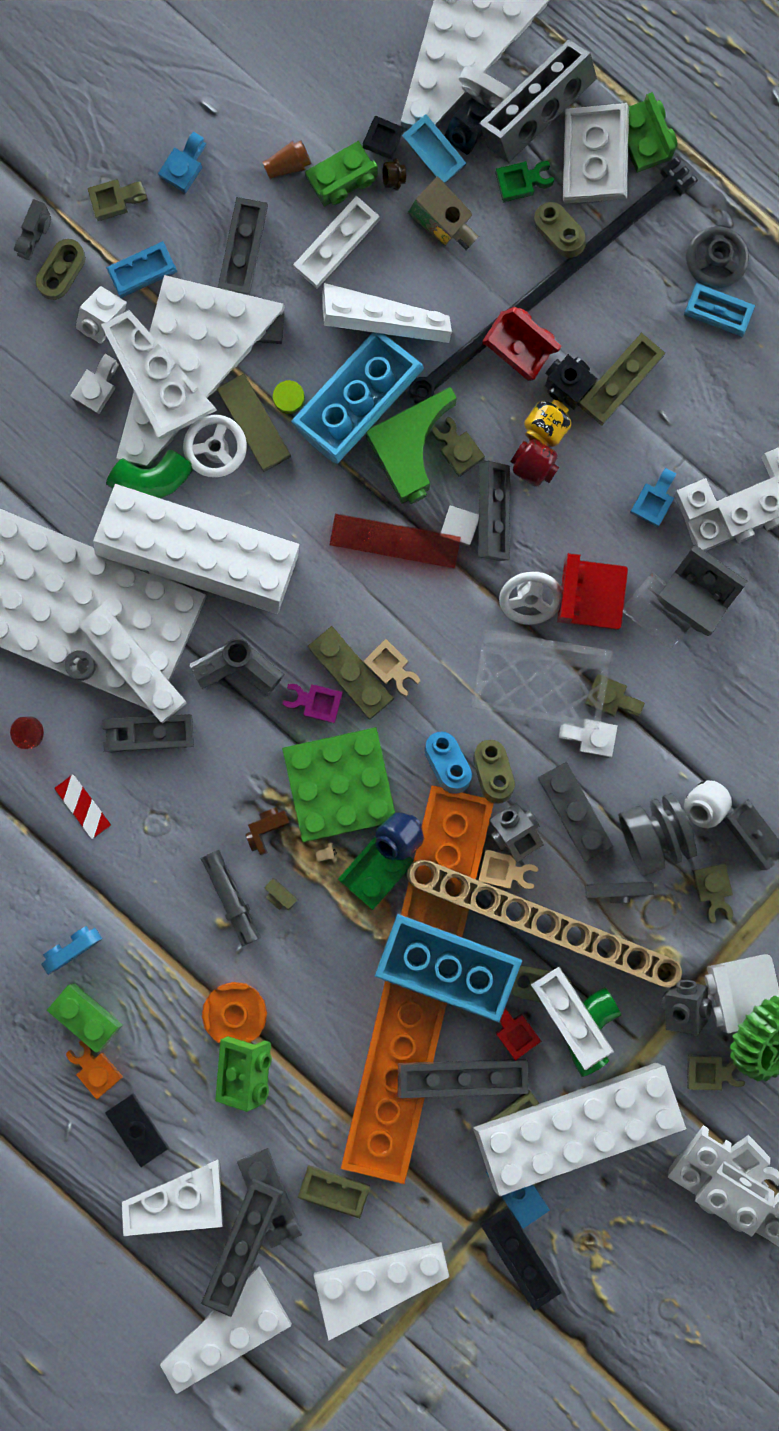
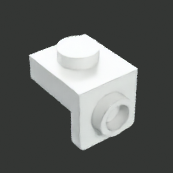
(97, 310)

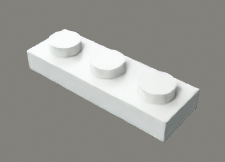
(336, 242)
(572, 1018)

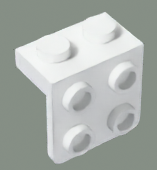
(739, 987)

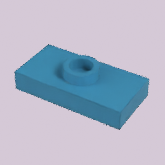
(141, 269)
(526, 1204)

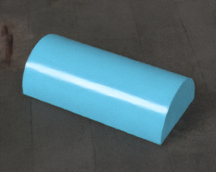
(356, 396)
(448, 968)

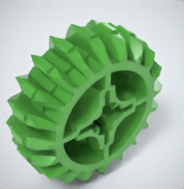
(757, 1042)

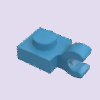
(181, 166)
(654, 501)

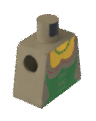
(436, 205)

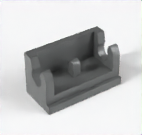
(754, 835)

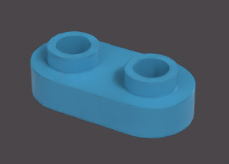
(446, 760)
(82, 941)

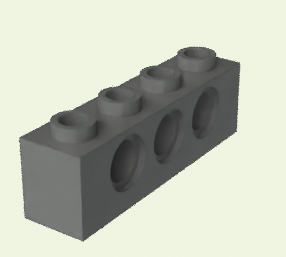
(538, 100)

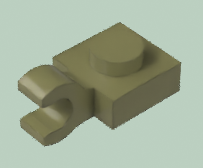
(111, 199)
(616, 699)

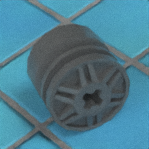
(663, 832)

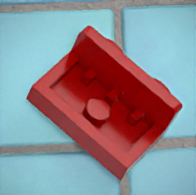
(521, 342)

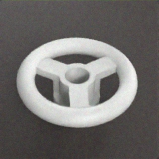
(204, 448)
(530, 595)

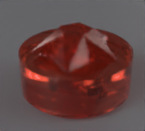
(27, 732)

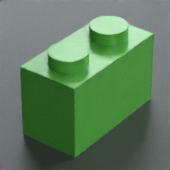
(84, 1017)

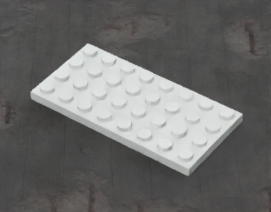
(58, 582)

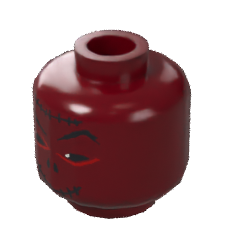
(535, 462)

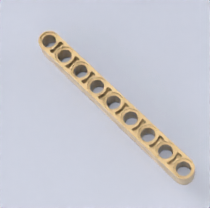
(559, 927)

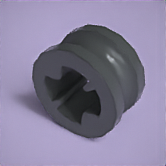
(83, 656)

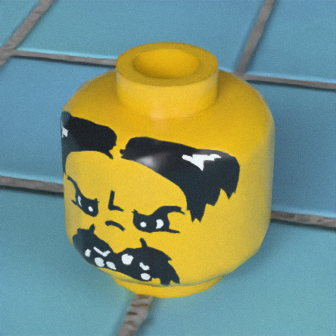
(548, 422)

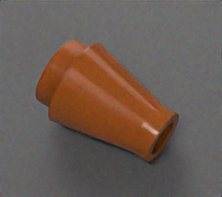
(287, 160)

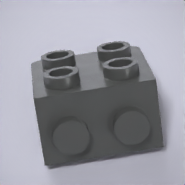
(701, 590)

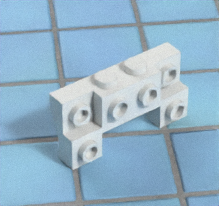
(734, 516)
(725, 1189)

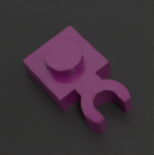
(319, 703)

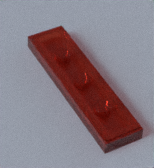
(395, 540)

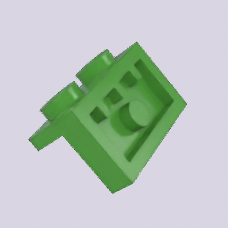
(648, 135)
(342, 174)
(243, 1073)

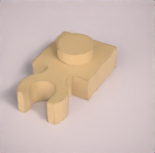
(388, 664)
(501, 869)

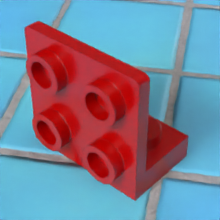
(592, 593)

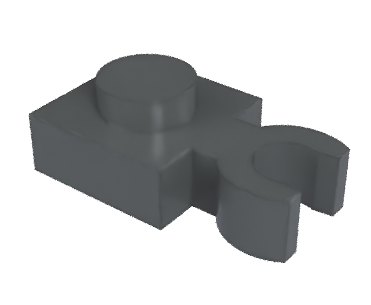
(34, 225)

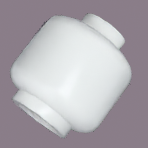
(707, 804)

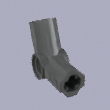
(219, 666)

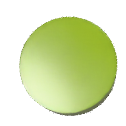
(288, 397)

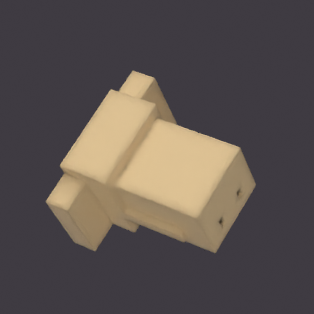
(327, 853)

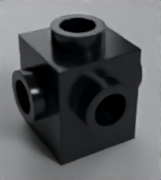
(569, 380)

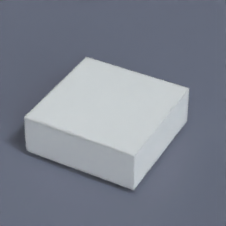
(460, 523)

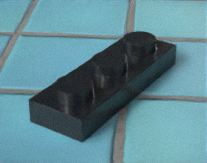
(520, 1258)

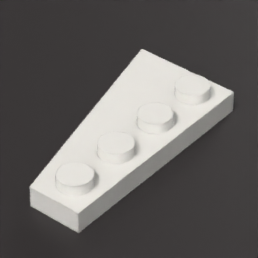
(372, 1286)
(226, 1338)

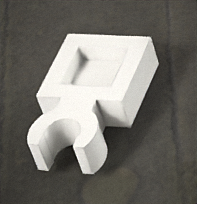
(752, 1161)

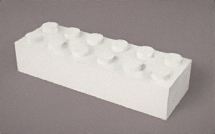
(196, 549)
(579, 1128)

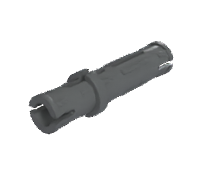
(233, 904)

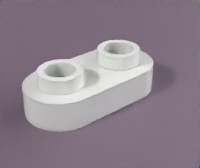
(479, 83)

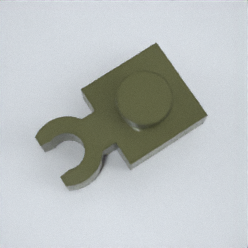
(460, 450)
(712, 886)
(708, 1073)

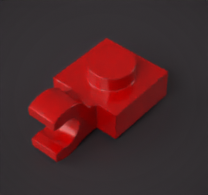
(517, 1035)

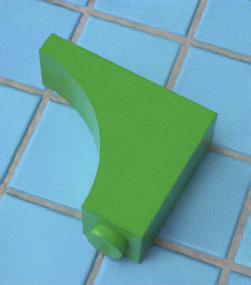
(401, 442)

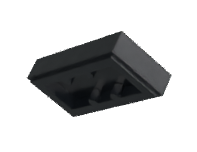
(137, 1130)

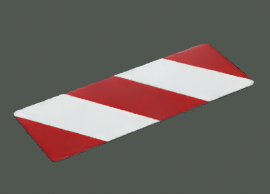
(82, 806)

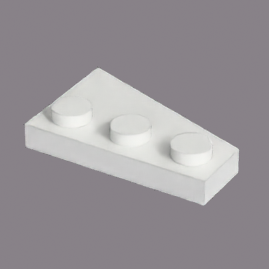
(178, 1205)

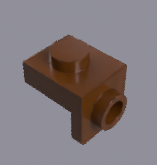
(269, 821)

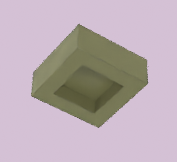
(279, 895)

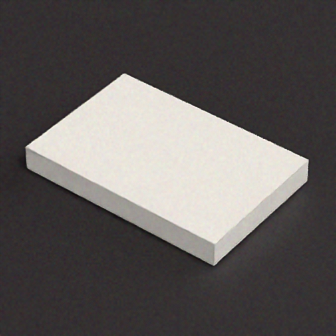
(596, 153)

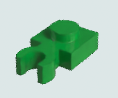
(518, 181)

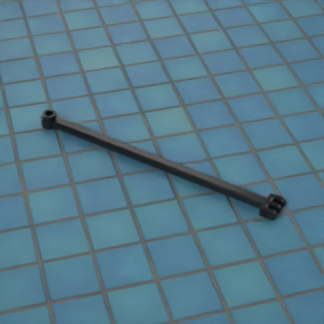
(671, 182)

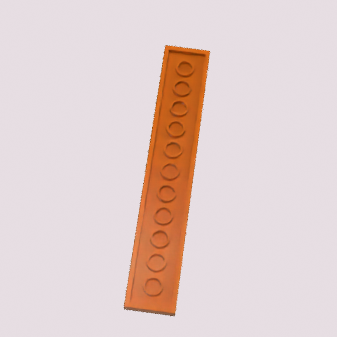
(408, 1021)

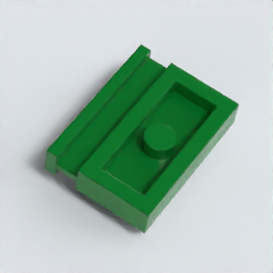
(373, 875)

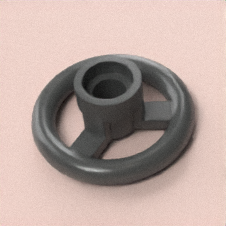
(720, 245)

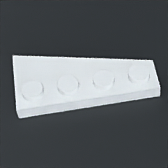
(373, 314)
(159, 383)

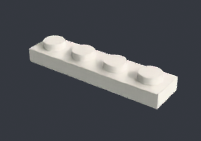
(132, 663)

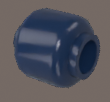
(399, 836)

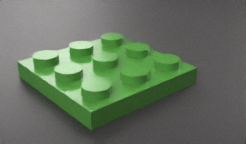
(339, 784)

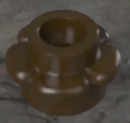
(393, 174)

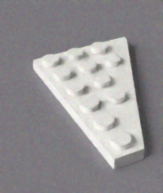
(461, 36)
(207, 337)

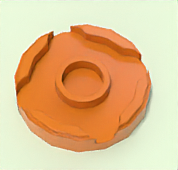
(234, 1012)

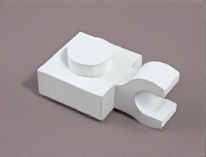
(94, 389)
(591, 740)

